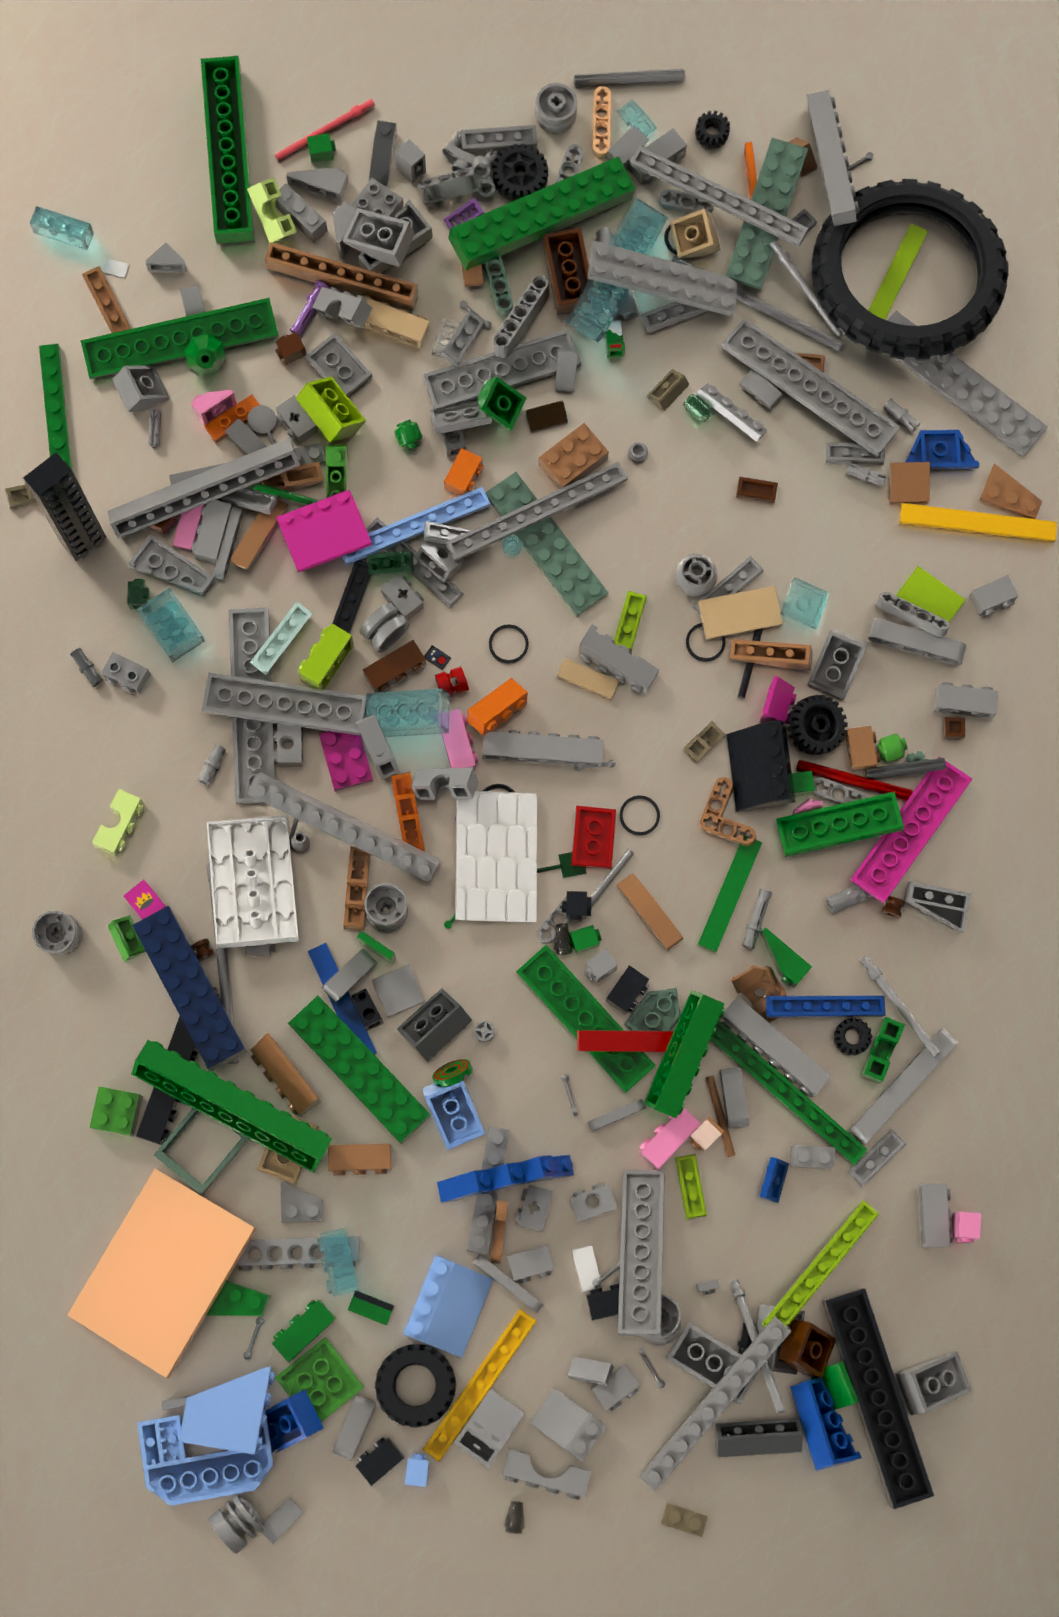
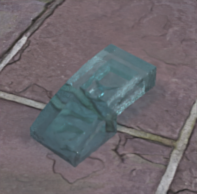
(635, 116)

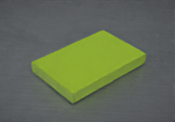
(931, 594)

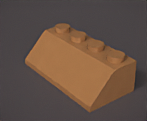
(285, 1075)

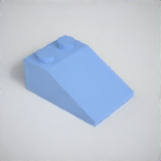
(453, 1113)

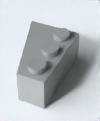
(940, 903)

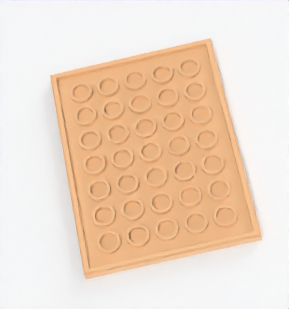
(161, 1273)

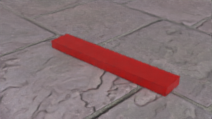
(623, 1041)

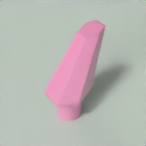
(808, 805)

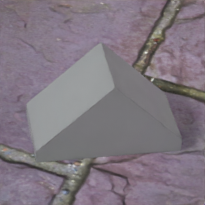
(166, 260)

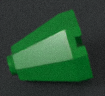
(205, 345)

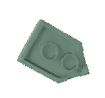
(655, 1012)

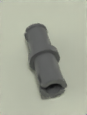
(86, 667)

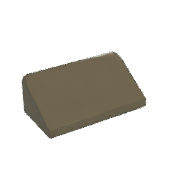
(668, 389)

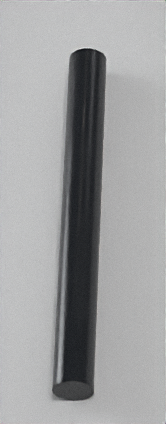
(748, 669)

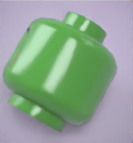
(892, 747)

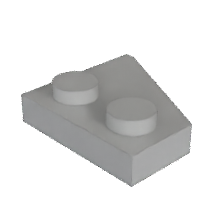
(299, 1205)

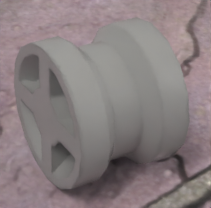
(481, 1031)

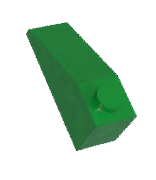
(787, 962)

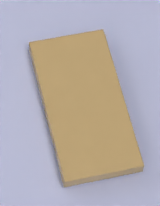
(740, 612)

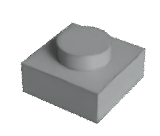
(708, 1287)

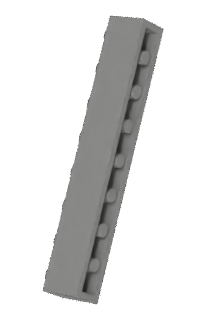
(831, 158)

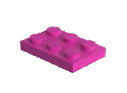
(345, 759)

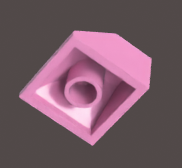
(213, 404)

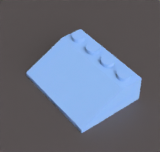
(448, 1306)

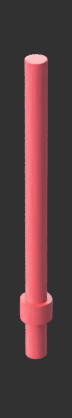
(356, 112)

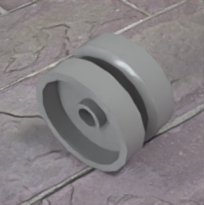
(556, 108)
(384, 627)

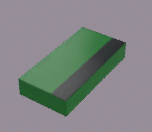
(371, 1307)

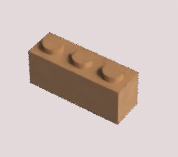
(359, 1158)

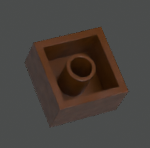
(807, 1348)

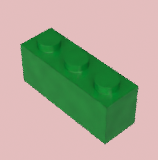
(303, 1330)

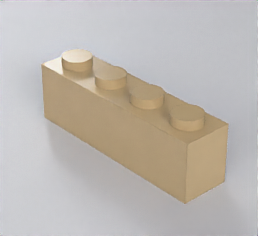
(397, 323)

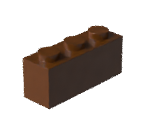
(395, 667)

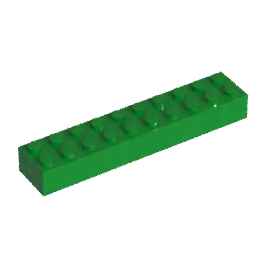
(227, 149)
(541, 213)
(230, 1105)

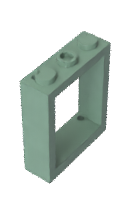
(161, 1154)

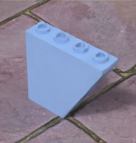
(229, 1414)

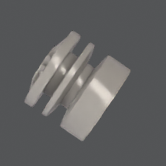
(386, 896)
(47, 926)
(671, 1323)
(234, 1525)

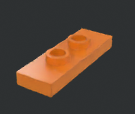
(221, 423)

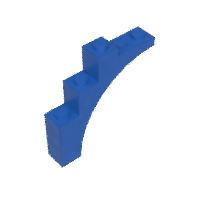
(505, 1176)

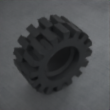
(712, 119)
(861, 1027)

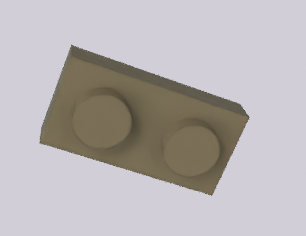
(684, 1519)

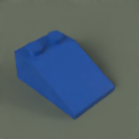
(292, 1421)

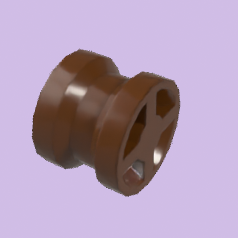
(893, 907)
(202, 949)

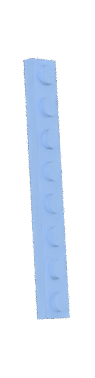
(414, 525)

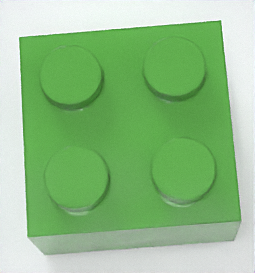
(116, 1111)

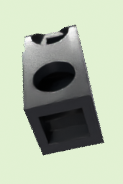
(367, 1009)

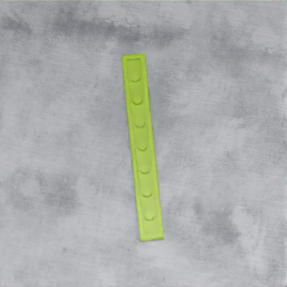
(823, 1264)

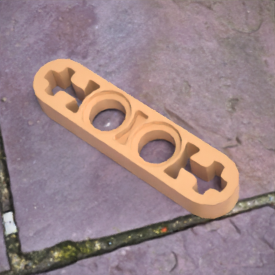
(601, 121)

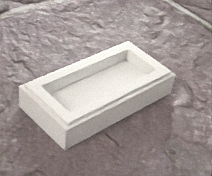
(586, 1267)

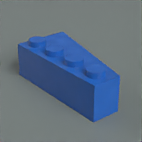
(822, 1425)

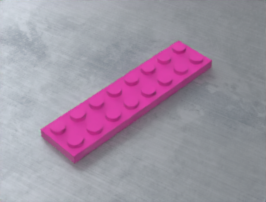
(921, 818)

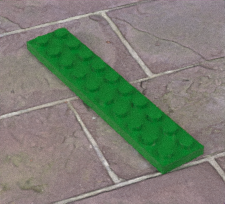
(168, 339)

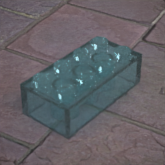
(410, 711)

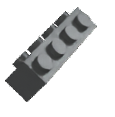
(758, 1437)

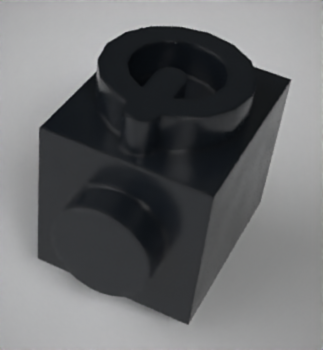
(576, 906)

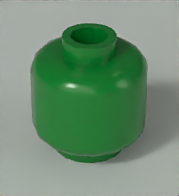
(408, 434)

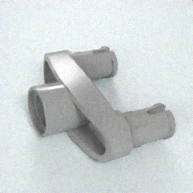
(461, 158)

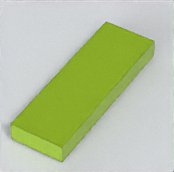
(630, 619)
(690, 1186)

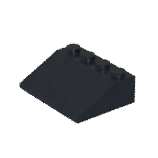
(760, 766)

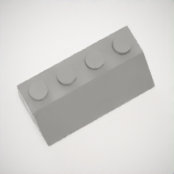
(705, 1357)

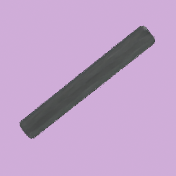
(906, 768)

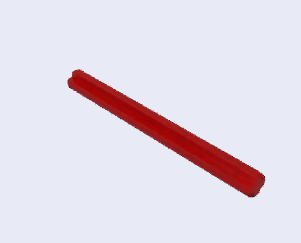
(854, 780)

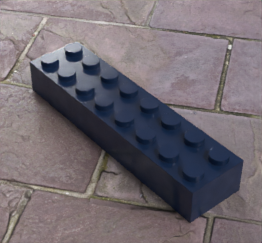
(189, 988)

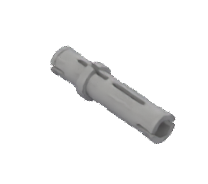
(756, 920)

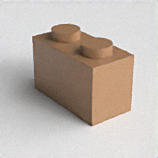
(861, 748)

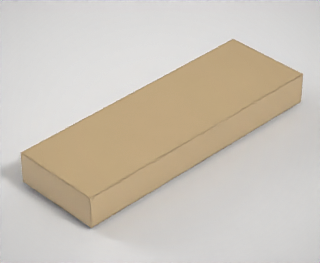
(587, 679)

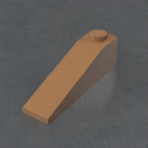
(773, 654)

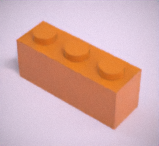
(497, 707)

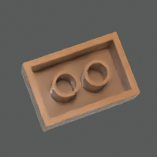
(573, 457)

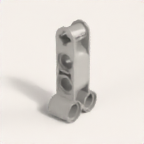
(459, 183)

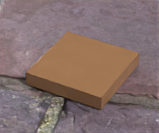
(910, 482)

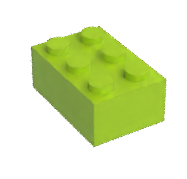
(330, 409)
(326, 657)

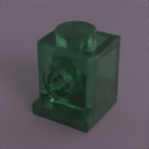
(137, 593)

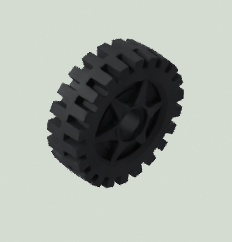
(515, 160)
(830, 721)

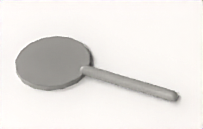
(262, 420)

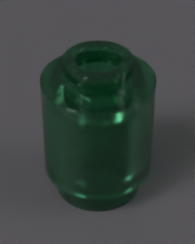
(697, 408)

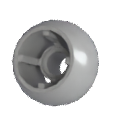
(700, 562)

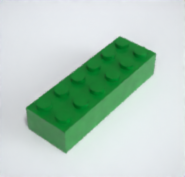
(684, 1054)

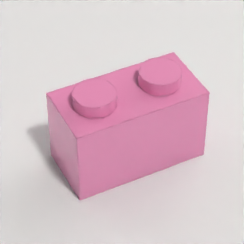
(966, 1226)

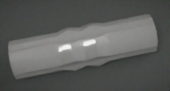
(846, 898)

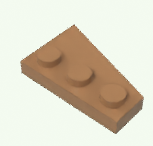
(1009, 494)

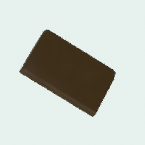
(546, 416)

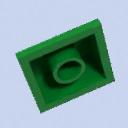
(501, 402)

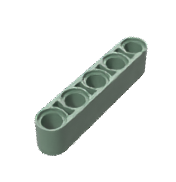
(499, 280)

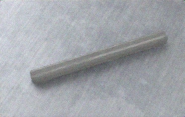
(629, 77)

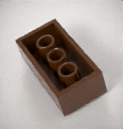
(566, 267)

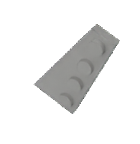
(168, 565)

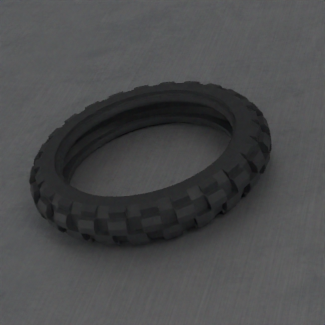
(905, 340)

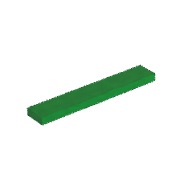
(729, 895)

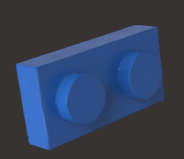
(774, 1180)

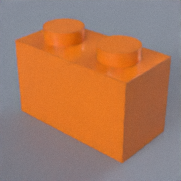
(463, 472)

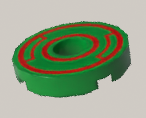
(452, 1072)

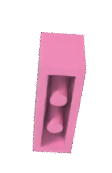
(458, 742)
(668, 1138)

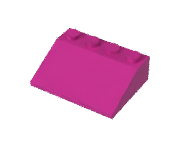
(323, 531)

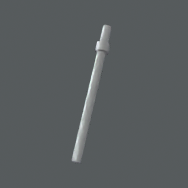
(784, 257)
(876, 974)

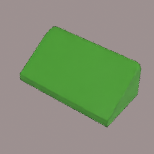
(126, 938)

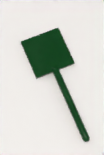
(565, 865)

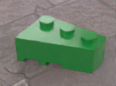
(239, 1301)

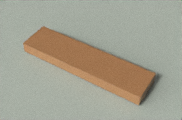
(105, 300)

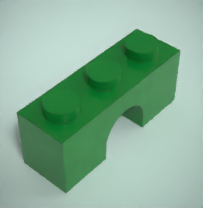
(882, 1049)

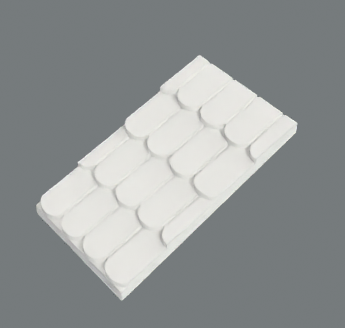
(496, 857)
(252, 882)

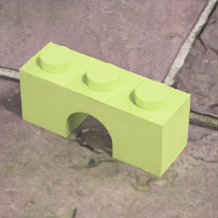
(264, 199)
(113, 839)

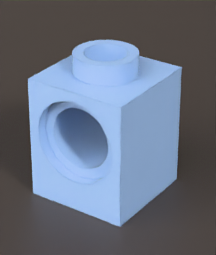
(417, 1470)

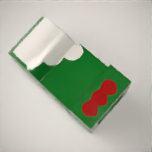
(614, 340)

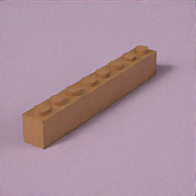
(341, 276)

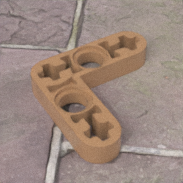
(717, 816)
(499, 1230)

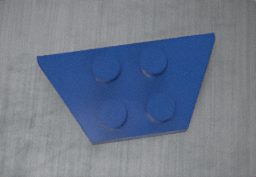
(943, 450)

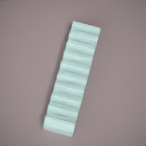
(281, 638)

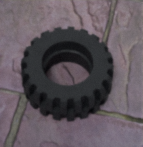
(386, 1385)

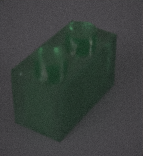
(390, 563)

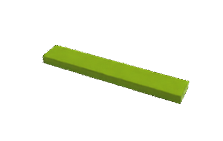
(898, 271)

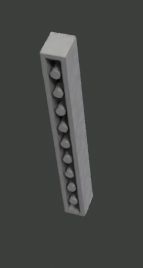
(203, 488)
(344, 826)

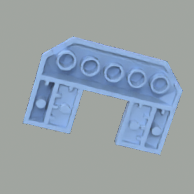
(197, 1477)

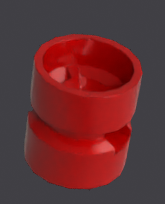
(443, 681)

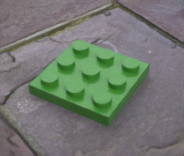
(324, 1378)

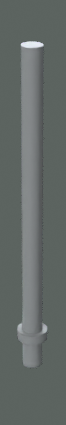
(739, 1295)

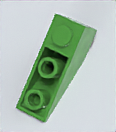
(336, 469)

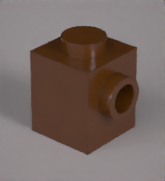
(290, 348)

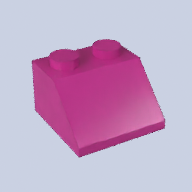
(778, 700)

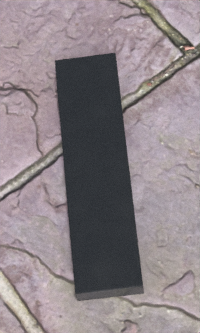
(352, 596)

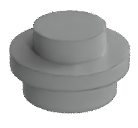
(638, 451)

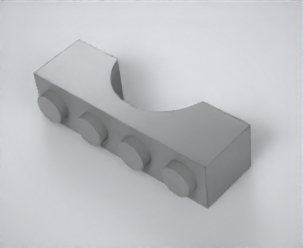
(572, 1480)

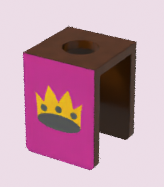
(144, 900)

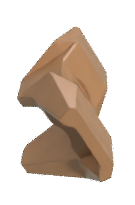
(757, 978)

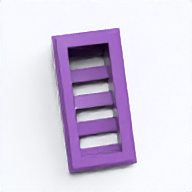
(462, 210)

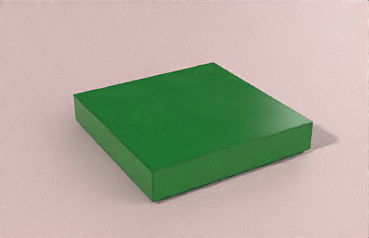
(376, 947)
(839, 1385)

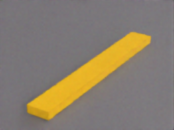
(978, 522)
(479, 1385)

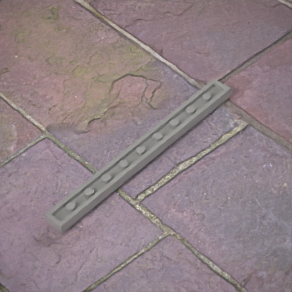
(719, 196)
(536, 511)
(715, 1403)

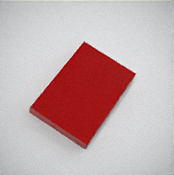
(593, 837)

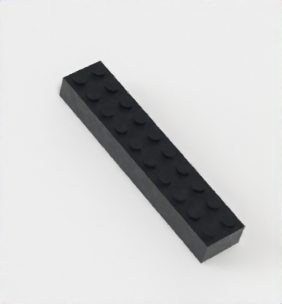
(65, 506)
(878, 1398)

